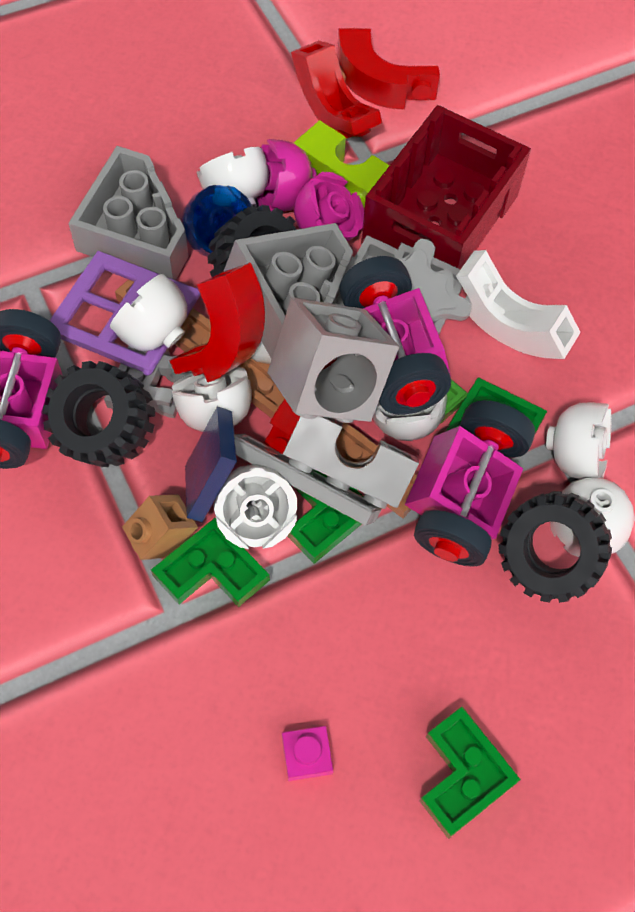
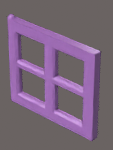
(104, 343)

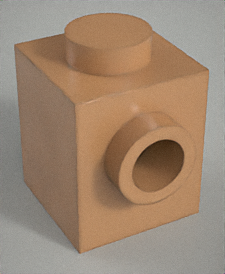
(159, 526)

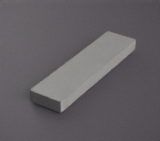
(310, 483)

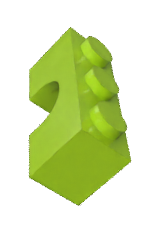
(327, 152)

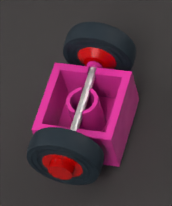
(420, 368)
(26, 375)
(469, 482)

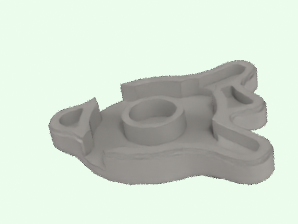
(434, 286)

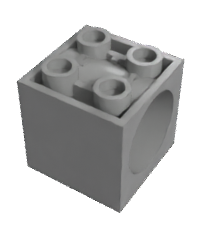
(315, 336)

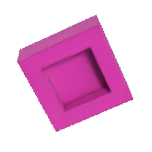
(307, 753)

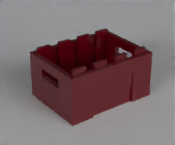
(441, 167)

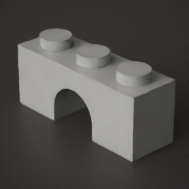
(380, 477)

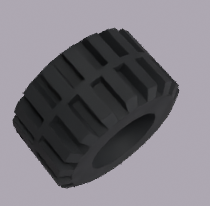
(245, 224)
(70, 408)
(531, 571)

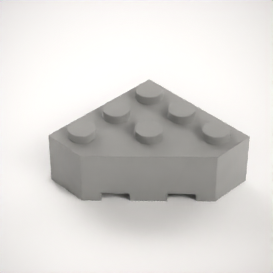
(131, 216)
(295, 265)

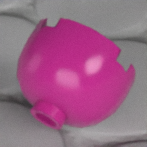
(288, 173)
(328, 201)

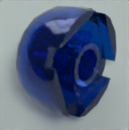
(210, 211)

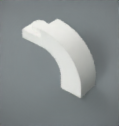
(508, 318)

